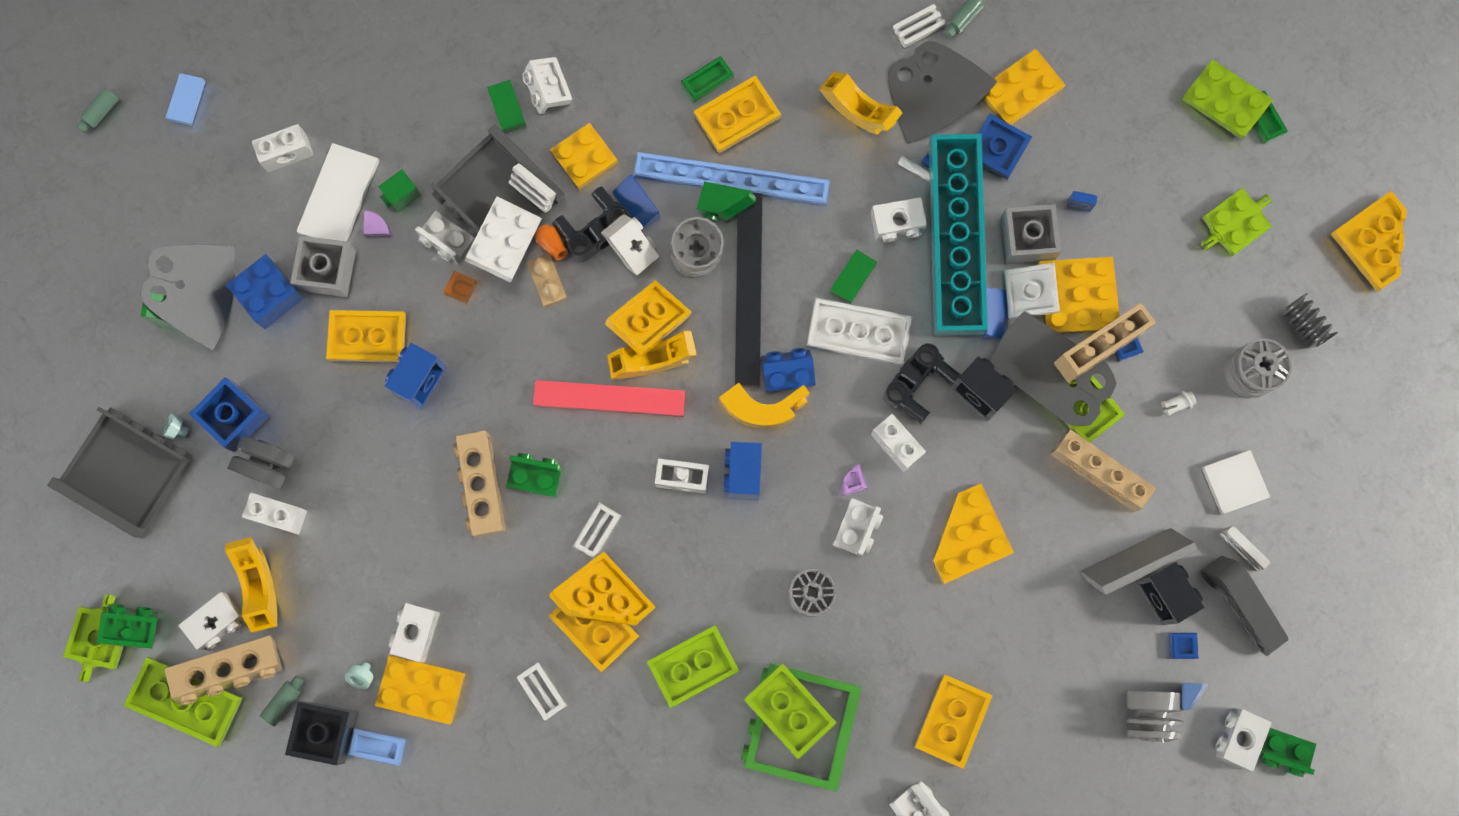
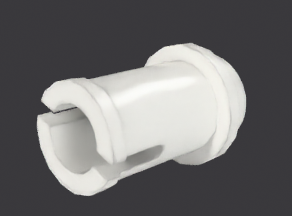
(1178, 403)

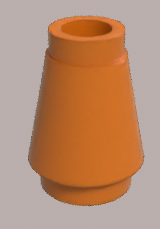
(550, 241)

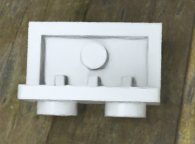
(917, 801)

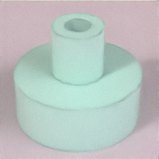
(173, 427)
(359, 676)

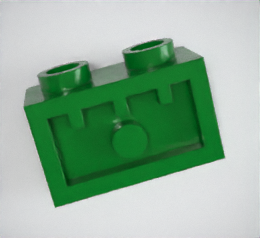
(533, 475)
(127, 626)
(1288, 752)

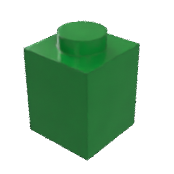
(398, 191)

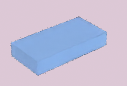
(185, 99)
(377, 746)

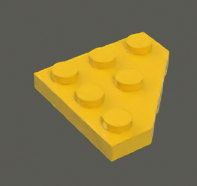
(1375, 240)
(970, 536)
(602, 593)

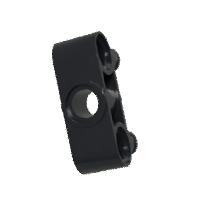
(591, 233)
(911, 377)

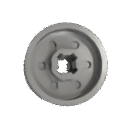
(812, 579)

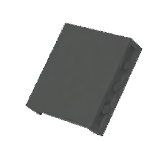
(484, 175)
(123, 473)

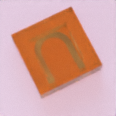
(460, 287)

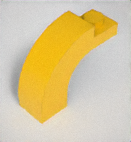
(857, 106)
(662, 357)
(762, 416)
(256, 582)

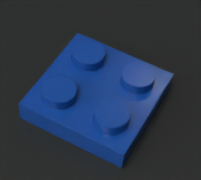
(1002, 146)

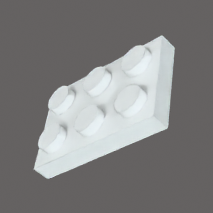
(503, 239)

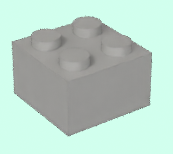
(1030, 234)
(323, 266)

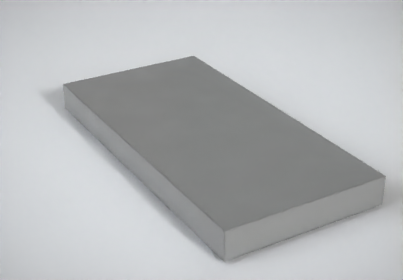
(1139, 561)

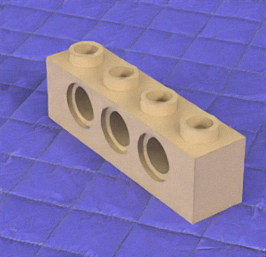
(1104, 343)
(1103, 471)
(493, 521)
(181, 676)

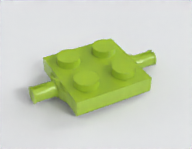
(1236, 222)
(83, 639)

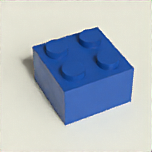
(264, 291)
(414, 375)
(229, 414)
(744, 472)

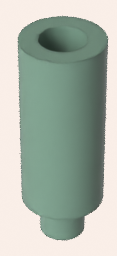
(963, 17)
(97, 109)
(282, 701)

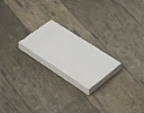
(338, 194)
(859, 331)

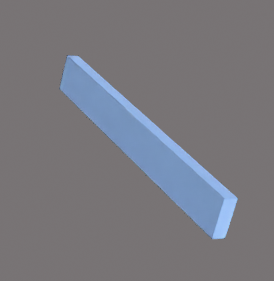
(762, 182)

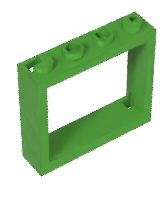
(841, 744)

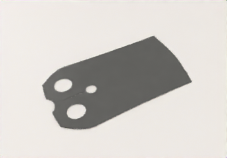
(1028, 359)

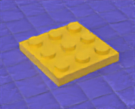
(1085, 295)

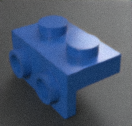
(788, 369)

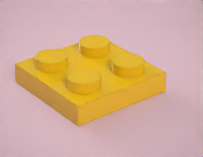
(584, 156)

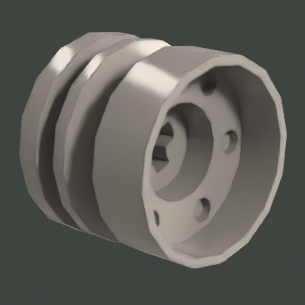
(699, 233)
(1246, 375)
(1155, 715)

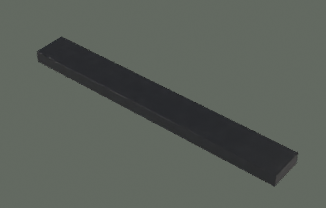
(748, 295)

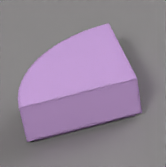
(374, 225)
(853, 481)

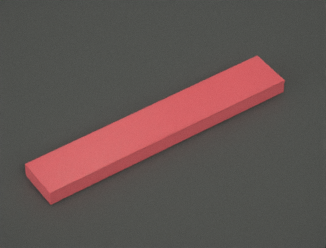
(609, 398)

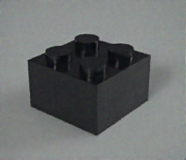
(984, 387)
(1171, 594)
(320, 733)

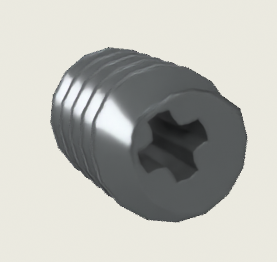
(1309, 322)

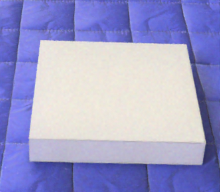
(1032, 290)
(1235, 482)

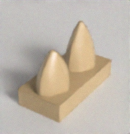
(546, 280)

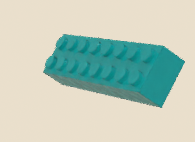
(957, 235)

